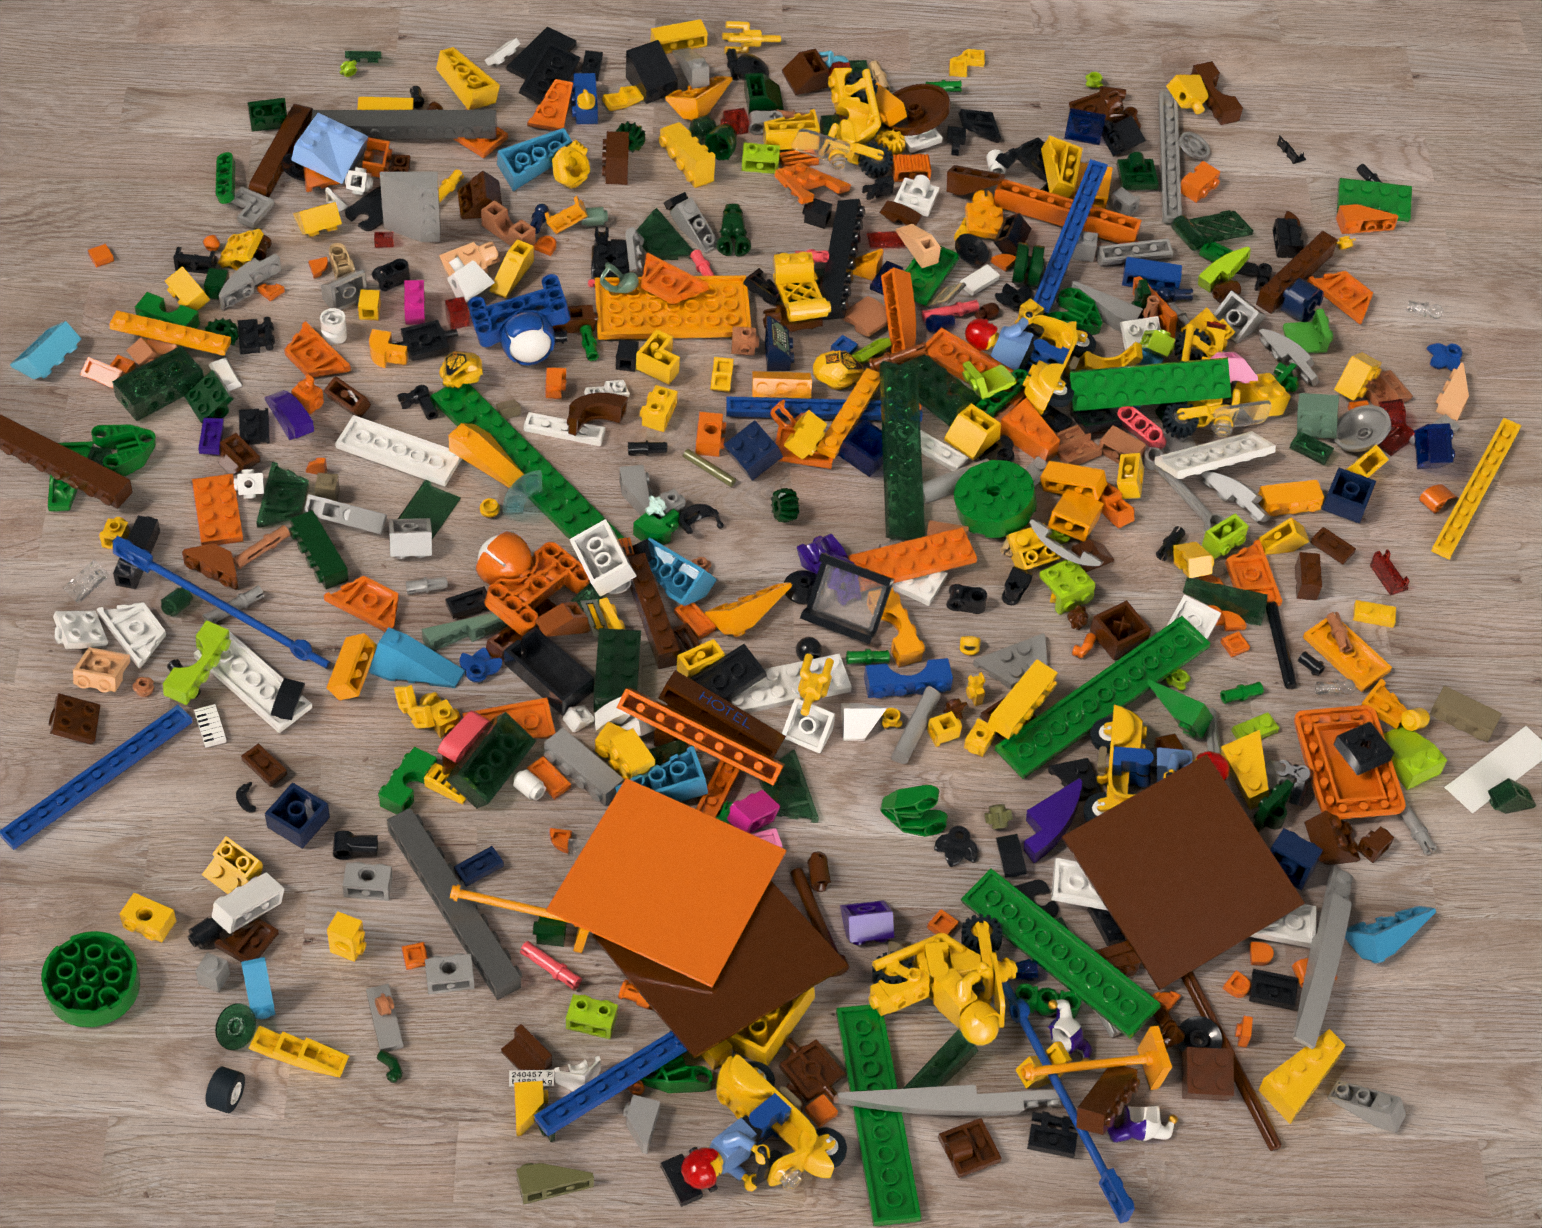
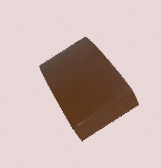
(400, 163)
(894, 211)

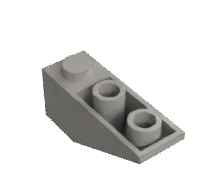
(694, 224)
(634, 487)
(1370, 1105)

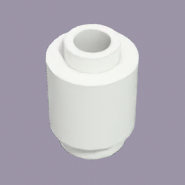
(993, 165)
(529, 785)

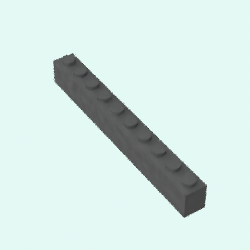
(417, 123)
(462, 916)

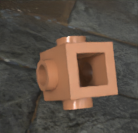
(744, 341)

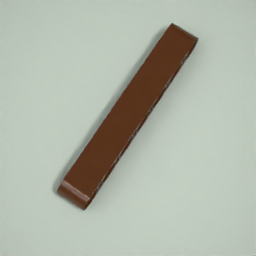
(270, 168)

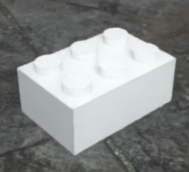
(602, 558)

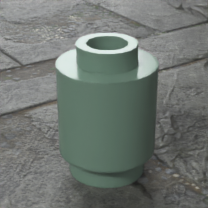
(596, 216)

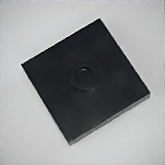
(1096, 419)

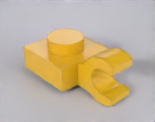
(975, 689)

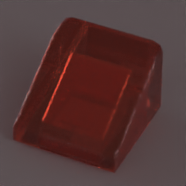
(383, 239)

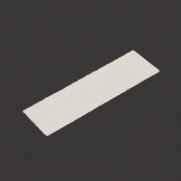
(1506, 761)

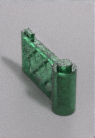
(1194, 235)

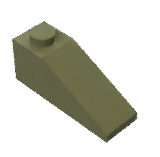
(548, 1181)

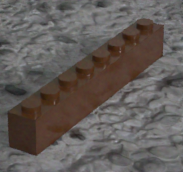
(63, 463)

